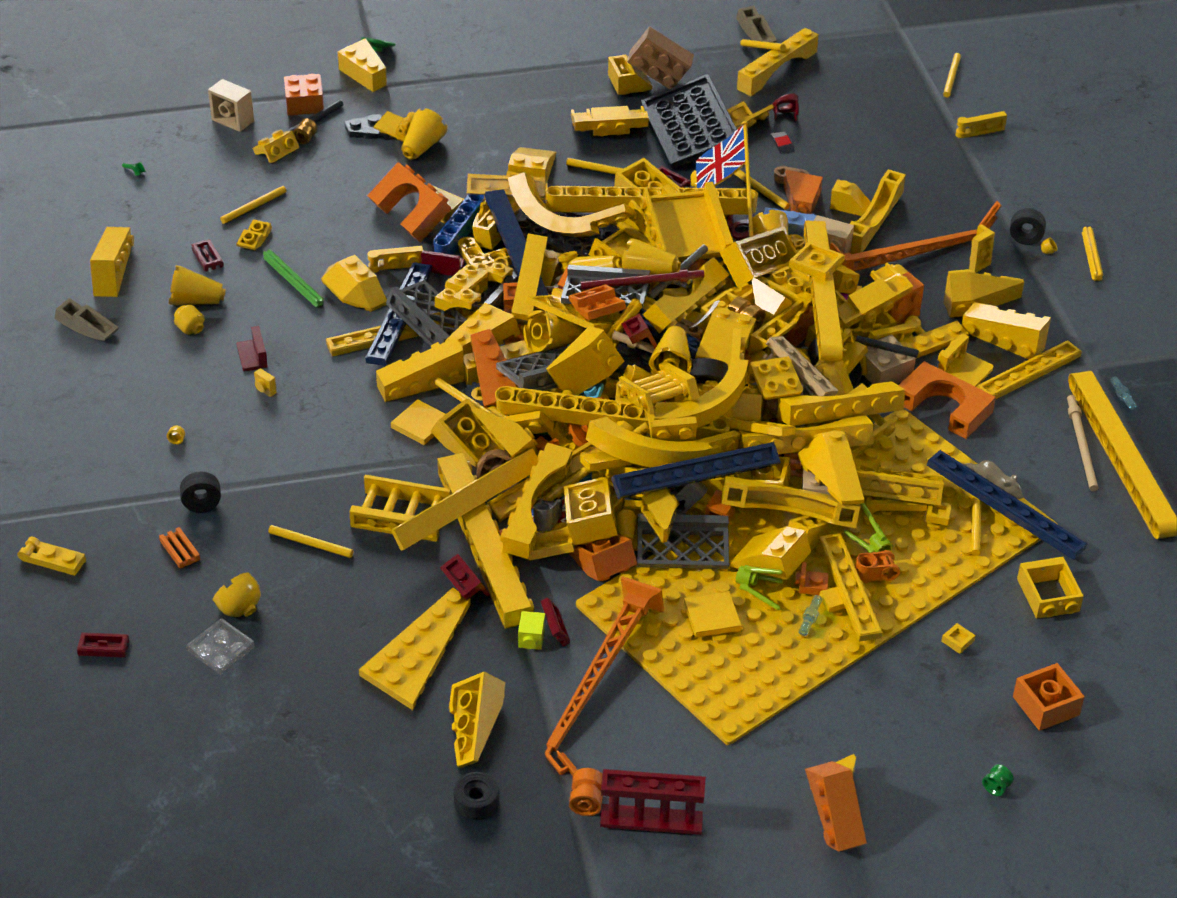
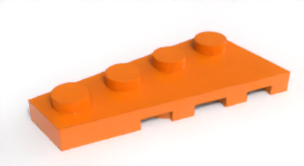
(486, 355)

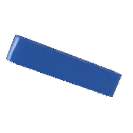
(458, 225)

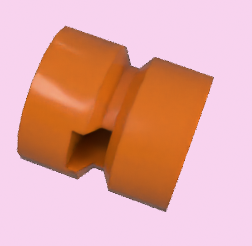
(586, 792)

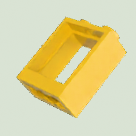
(1054, 569)

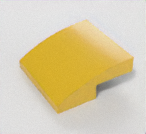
(552, 542)

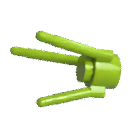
(878, 541)
(749, 576)

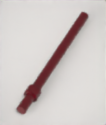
(681, 275)

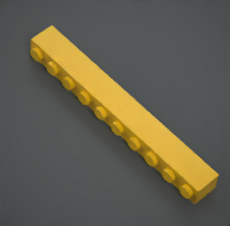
(485, 544)

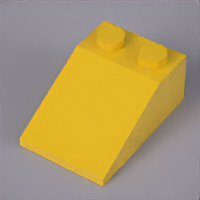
(532, 161)
(642, 175)
(719, 333)
(585, 362)
(505, 433)
(462, 434)
(590, 511)
(777, 549)

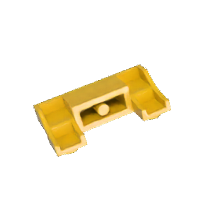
(610, 120)
(469, 284)
(873, 298)

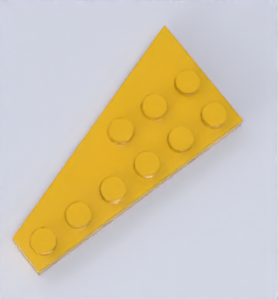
(414, 654)

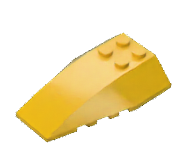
(787, 282)

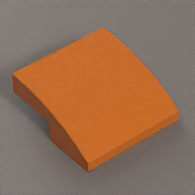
(597, 302)

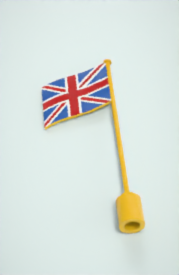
(724, 161)

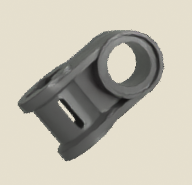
(688, 496)
(547, 514)

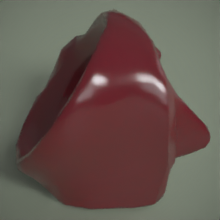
(792, 107)
(738, 236)

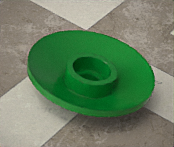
(378, 45)

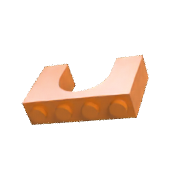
(401, 182)
(931, 381)

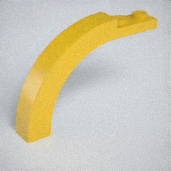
(530, 202)
(717, 400)
(654, 452)

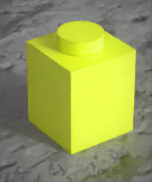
(531, 630)

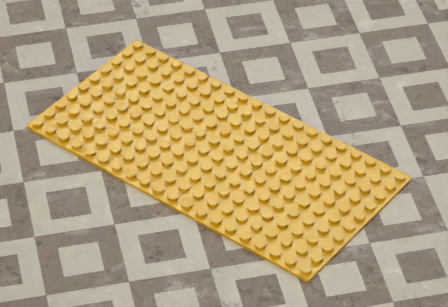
(757, 672)

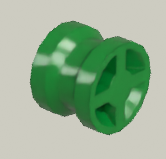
(998, 780)

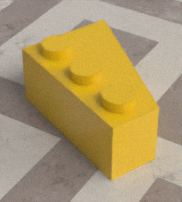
(363, 65)
(485, 227)
(487, 316)

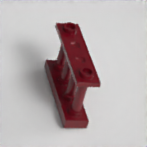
(653, 787)

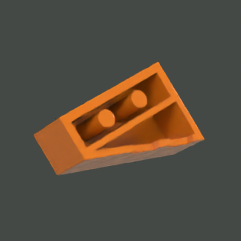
(837, 805)

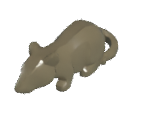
(996, 476)

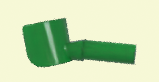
(137, 168)

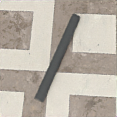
(684, 265)

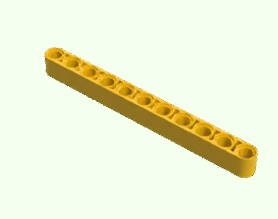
(597, 198)
(824, 300)
(583, 409)
(1124, 455)

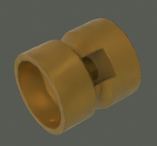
(743, 306)

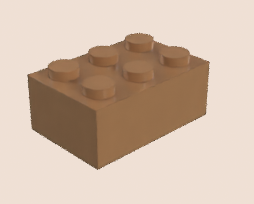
(660, 58)

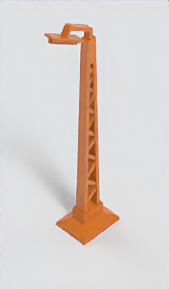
(910, 249)
(637, 599)

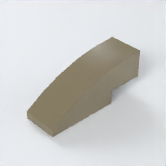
(755, 25)
(84, 320)

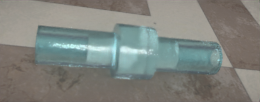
(1123, 393)
(810, 615)

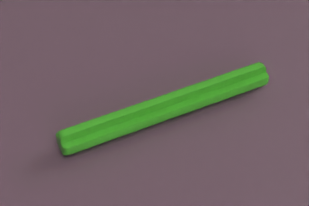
(293, 278)

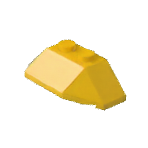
(355, 284)

